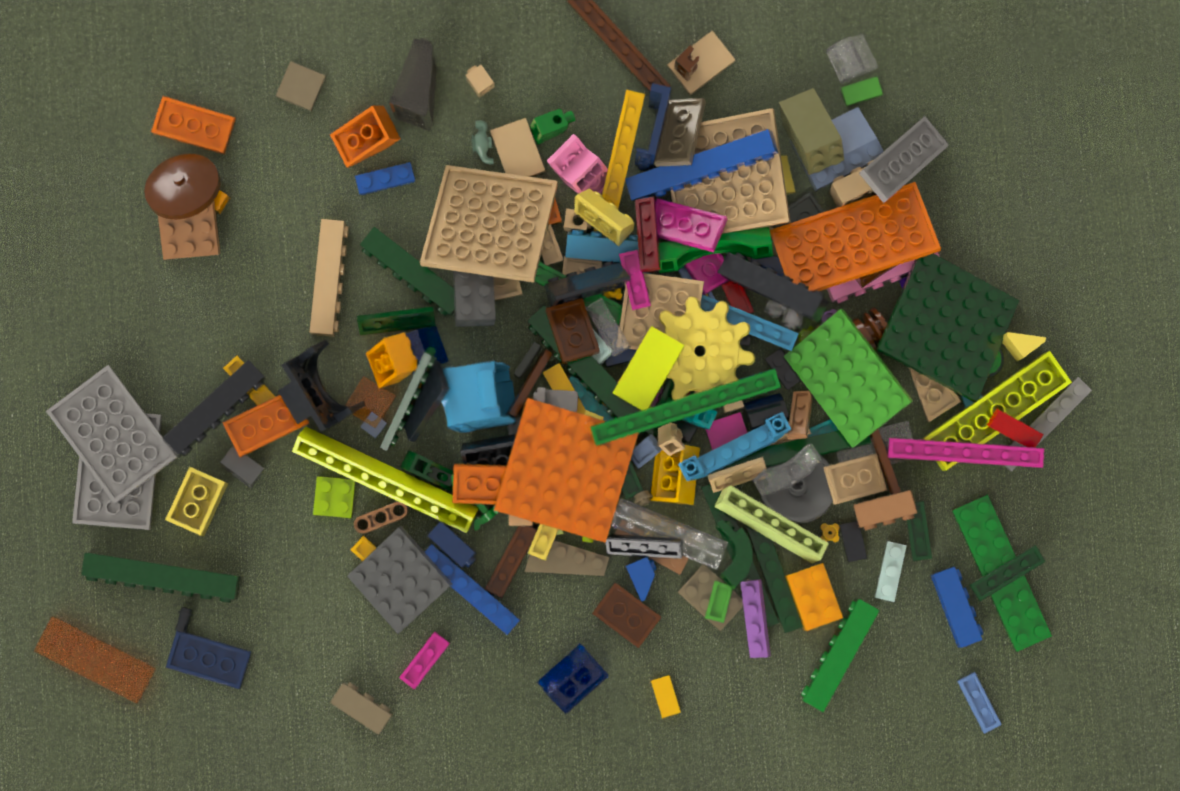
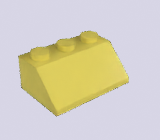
(603, 216)

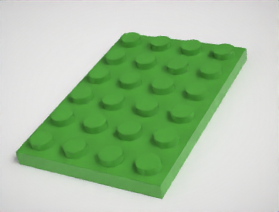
(848, 378)

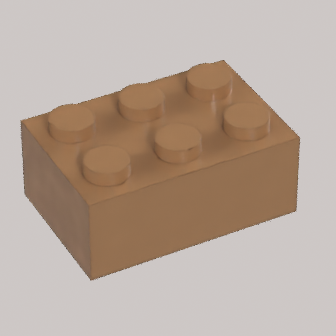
(886, 510)

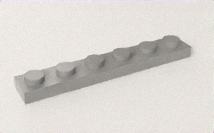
(1057, 410)

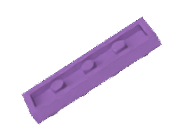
(755, 618)

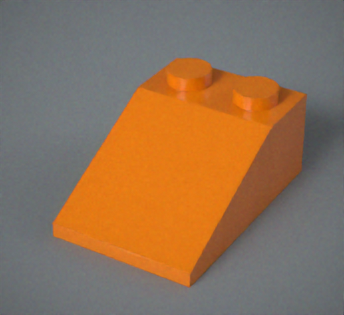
(365, 135)

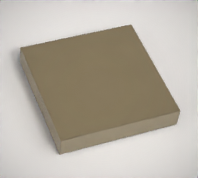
(300, 86)

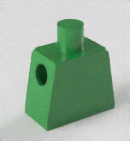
(550, 125)

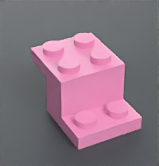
(578, 166)

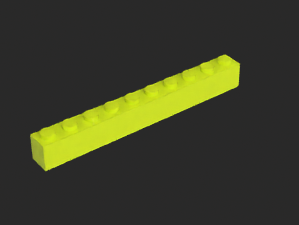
(384, 479)

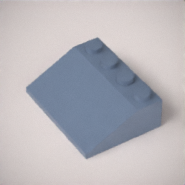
(858, 144)

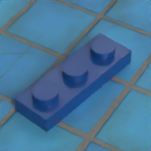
(385, 178)

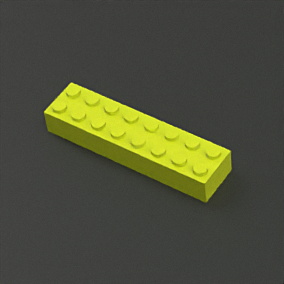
(1013, 396)

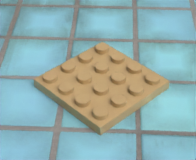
(664, 294)

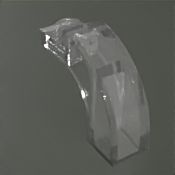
(789, 473)

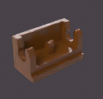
(685, 65)

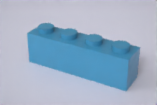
(597, 246)

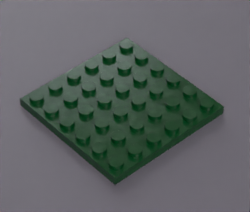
(948, 325)

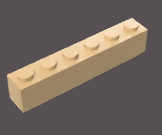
(327, 277)

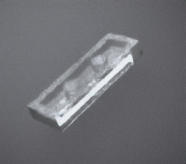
(608, 327)

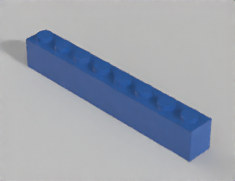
(704, 165)

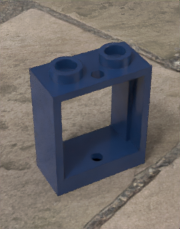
(452, 545)

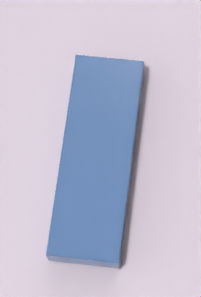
(979, 702)

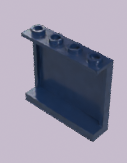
(658, 100)

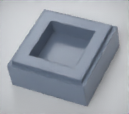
(371, 430)

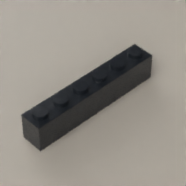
(774, 287)
(213, 409)

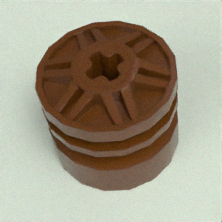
(872, 327)

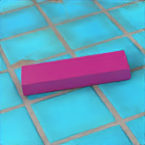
(636, 286)
(424, 660)

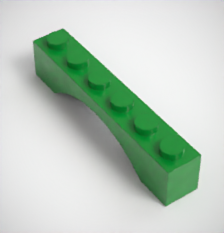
(750, 243)

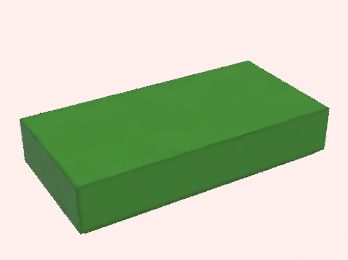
(861, 91)
(719, 602)

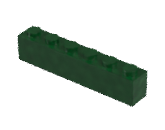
(410, 270)

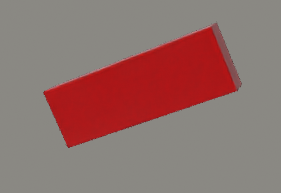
(1015, 429)

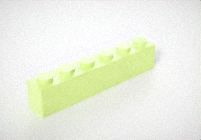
(771, 524)

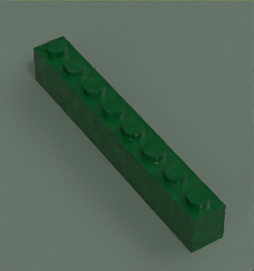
(587, 369)
(160, 576)

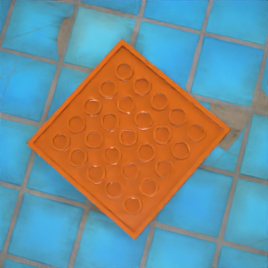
(561, 474)

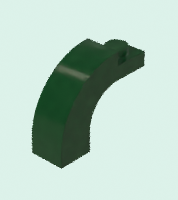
(741, 553)

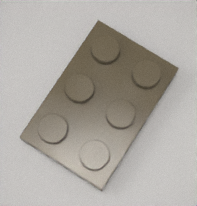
(698, 592)

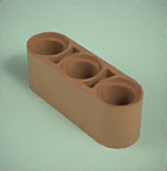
(372, 521)

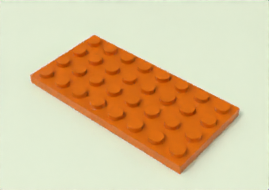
(856, 239)

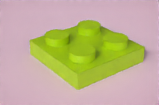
(334, 497)

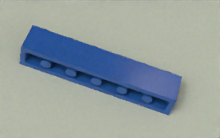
(473, 592)

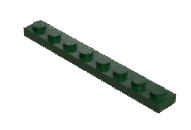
(711, 499)

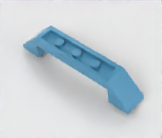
(736, 449)

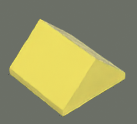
(1020, 344)

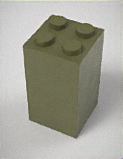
(811, 131)

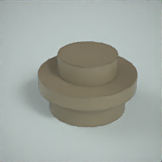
(643, 498)

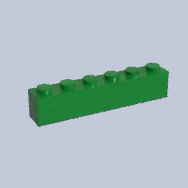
(841, 653)

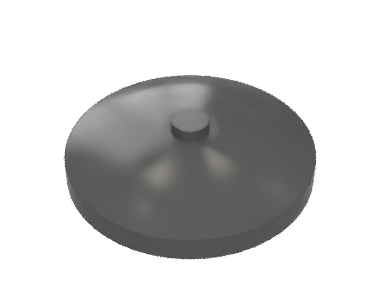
(803, 500)

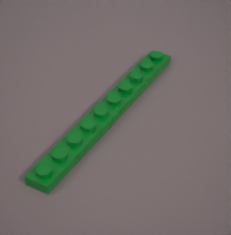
(685, 407)

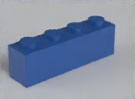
(956, 607)

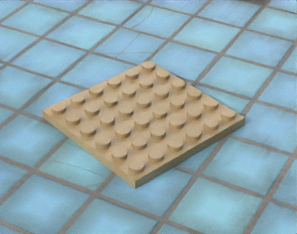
(752, 194)
(489, 223)

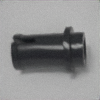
(183, 620)

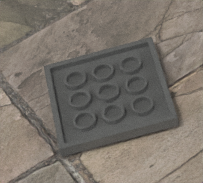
(399, 579)

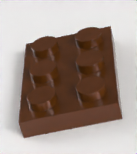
(572, 330)
(626, 615)

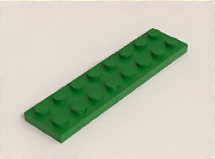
(990, 550)

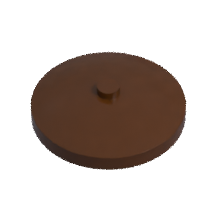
(182, 186)

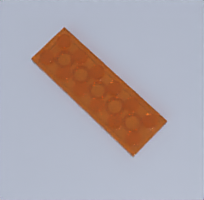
(94, 659)

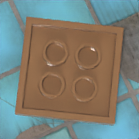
(190, 236)

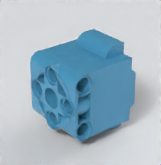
(478, 396)

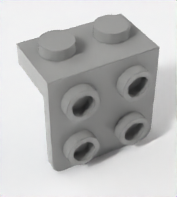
(559, 398)

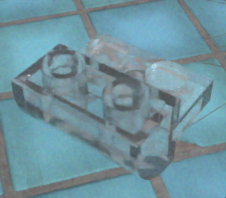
(851, 58)
(790, 318)

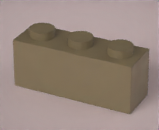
(362, 707)

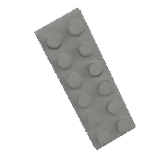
(903, 159)

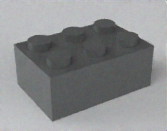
(473, 299)

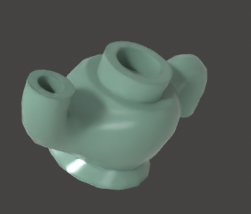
(481, 142)

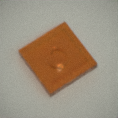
(375, 401)

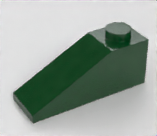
(428, 470)

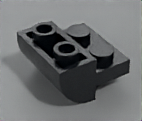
(765, 408)

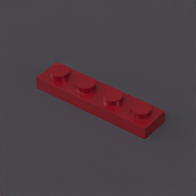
(647, 234)

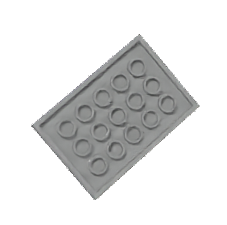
(111, 434)
(95, 507)

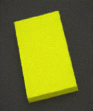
(648, 369)

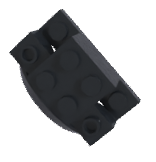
(306, 394)

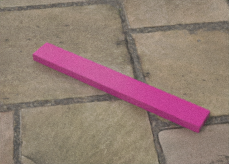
(966, 452)

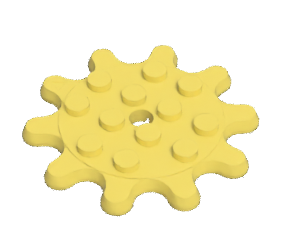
(721, 345)

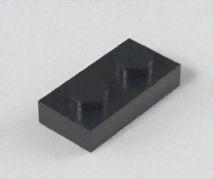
(783, 369)

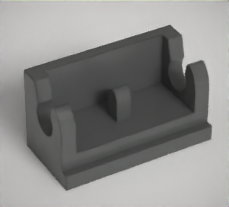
(242, 467)

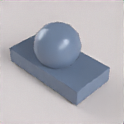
(645, 451)

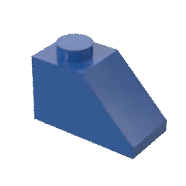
(642, 576)

